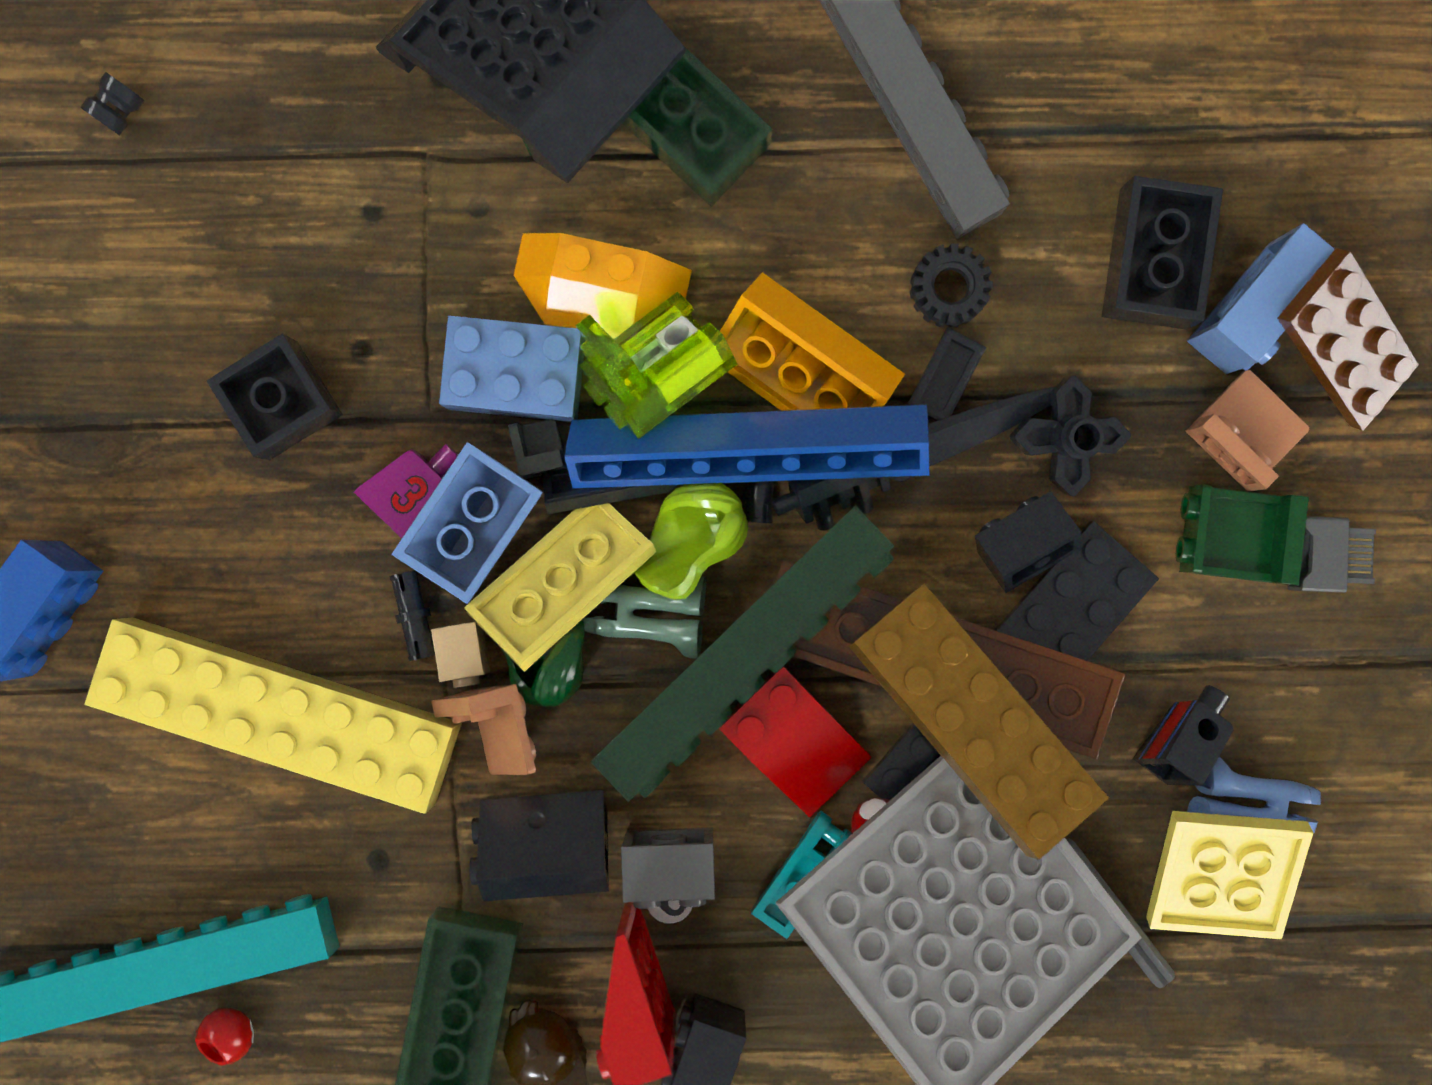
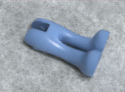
(1275, 792)

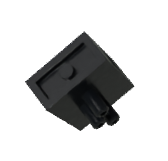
(541, 846)

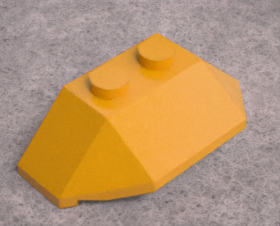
(584, 277)

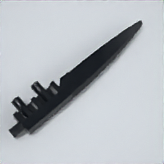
(946, 440)

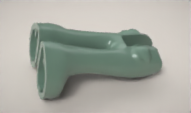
(683, 634)

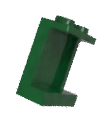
(1242, 535)

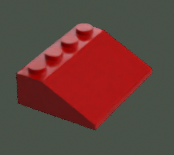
(638, 1011)

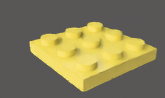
(1228, 874)

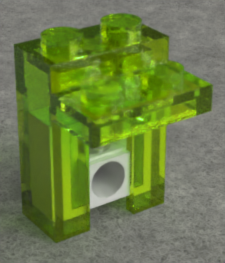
(652, 364)

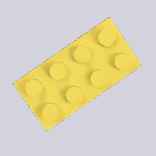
(559, 581)

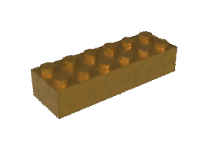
(979, 723)

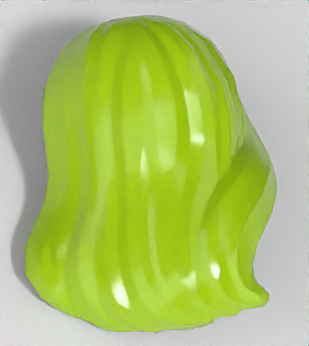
(690, 534)

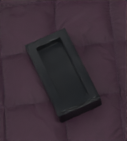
(947, 374)

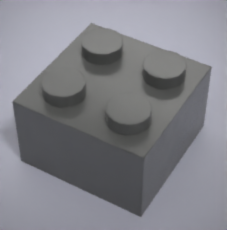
(668, 867)

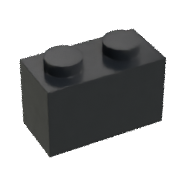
(1028, 541)

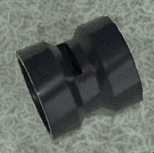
(117, 94)

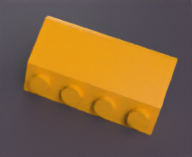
(800, 355)

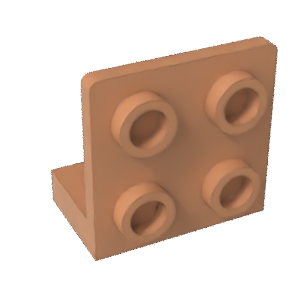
(1248, 431)
(501, 725)

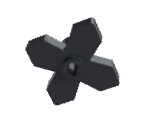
(1070, 435)

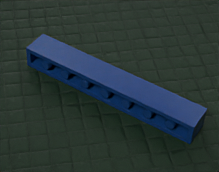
(752, 447)

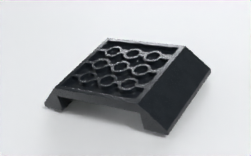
(542, 67)

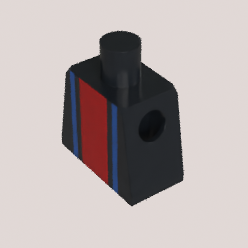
(1187, 740)

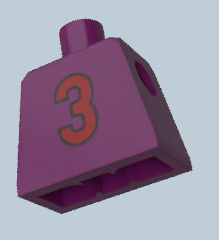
(405, 487)

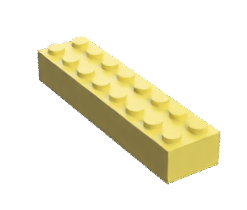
(273, 713)

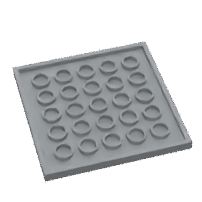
(954, 932)

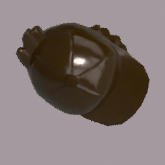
(543, 1048)

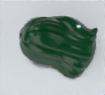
(555, 674)

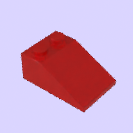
(795, 741)

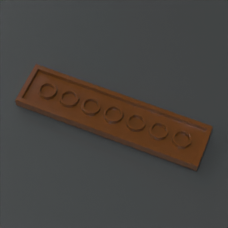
(1064, 691)

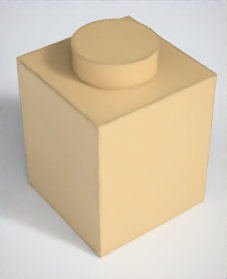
(460, 653)

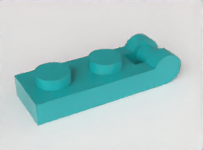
(797, 865)

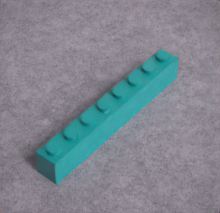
(166, 967)

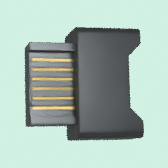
(1335, 555)

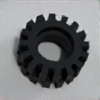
(962, 262)

